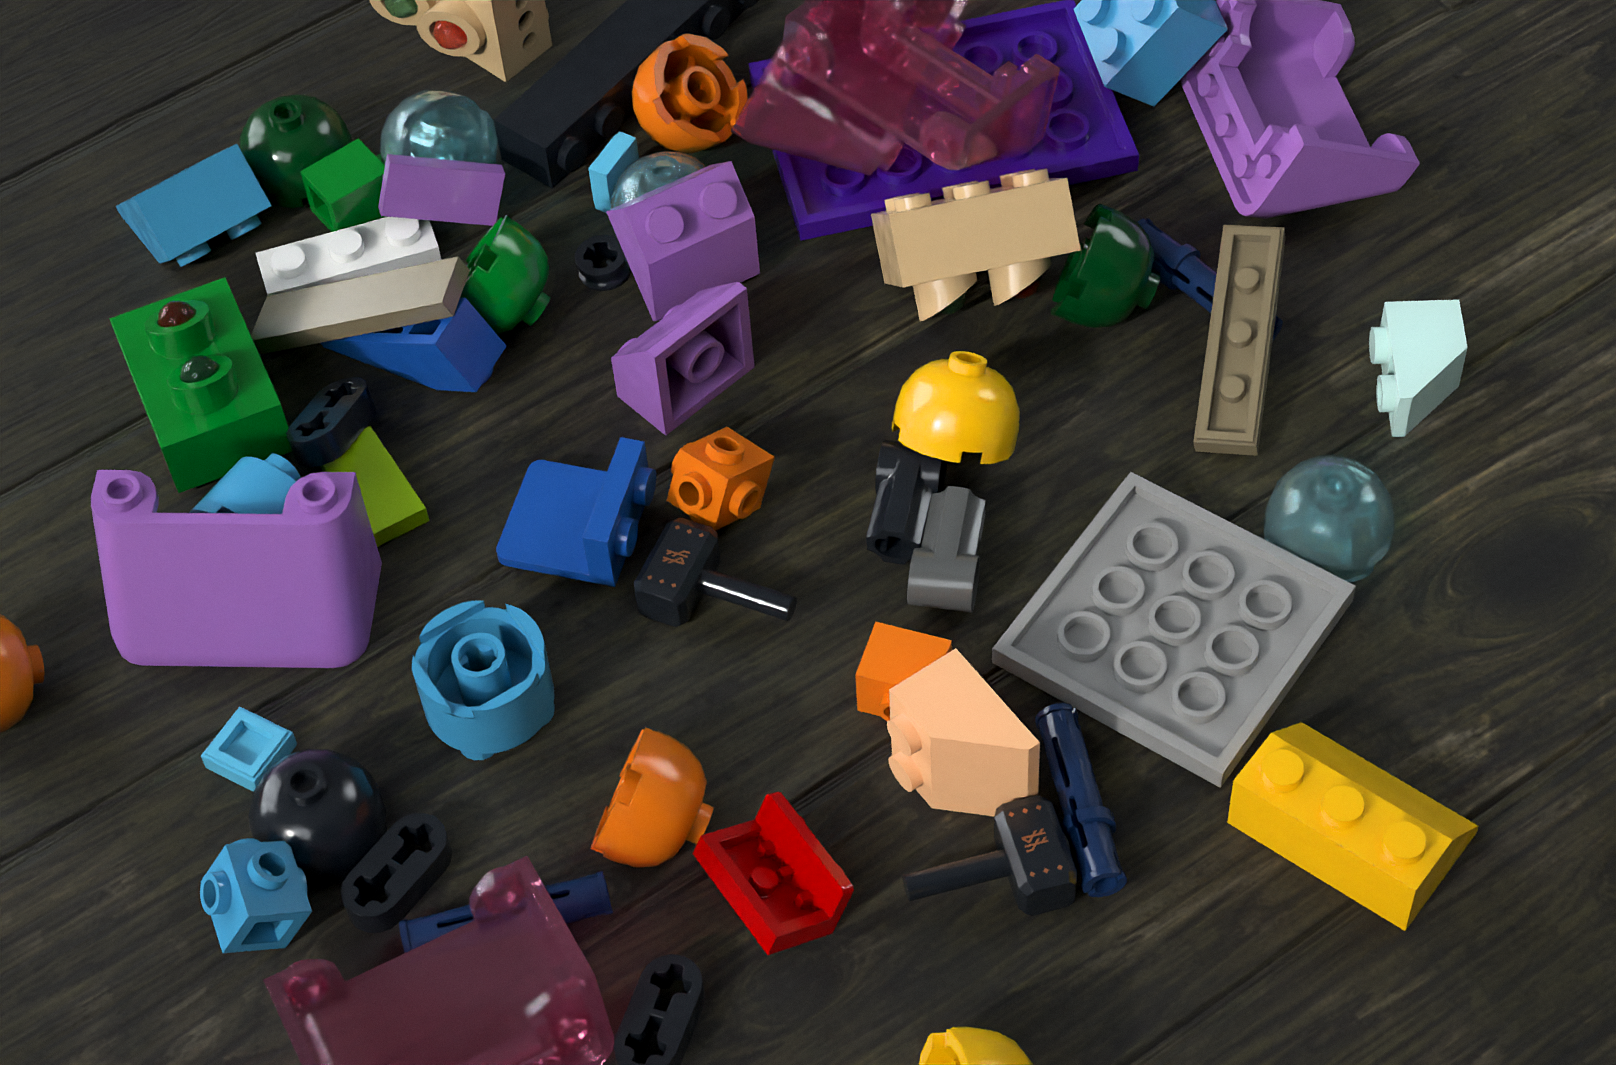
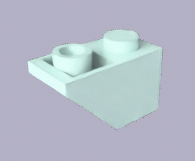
(1420, 359)

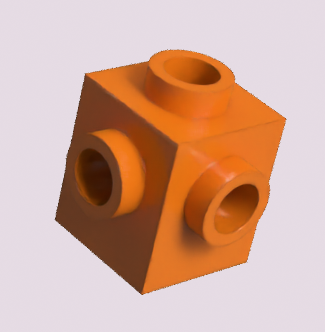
(719, 478)

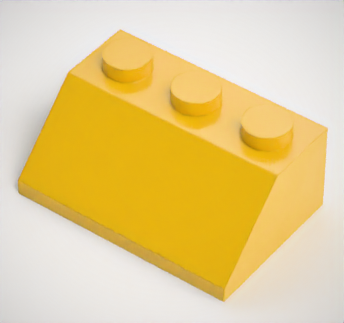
(1347, 822)

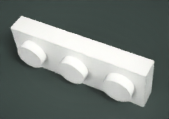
(348, 254)

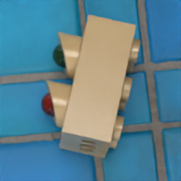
(491, 33)
(975, 230)

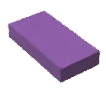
(441, 190)

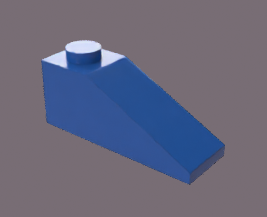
(438, 353)

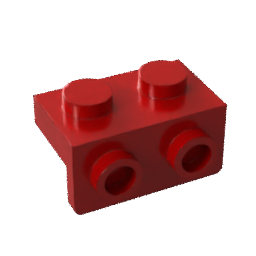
(776, 876)

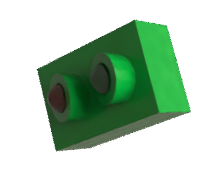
(201, 383)

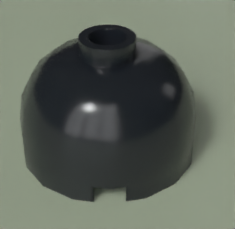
(322, 809)

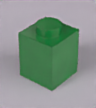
(345, 186)

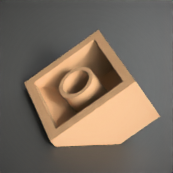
(959, 740)

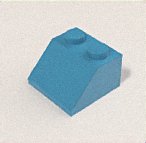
(196, 206)

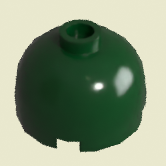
(286, 139)
(1108, 273)

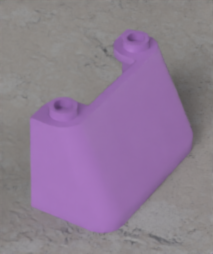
(1280, 114)
(238, 584)

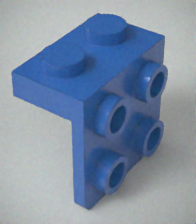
(578, 517)

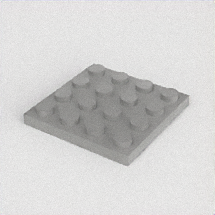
(1174, 627)

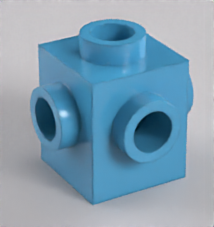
(255, 895)

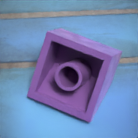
(688, 237)
(686, 357)

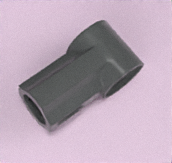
(947, 564)

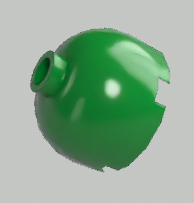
(507, 276)

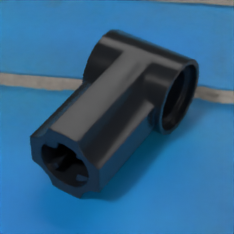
(902, 500)

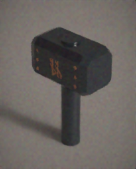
(685, 568)
(1029, 853)

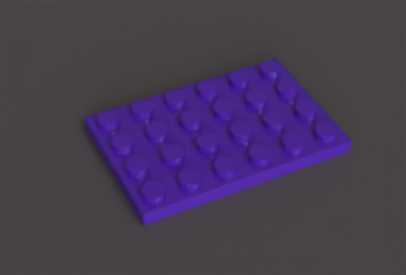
(1081, 140)

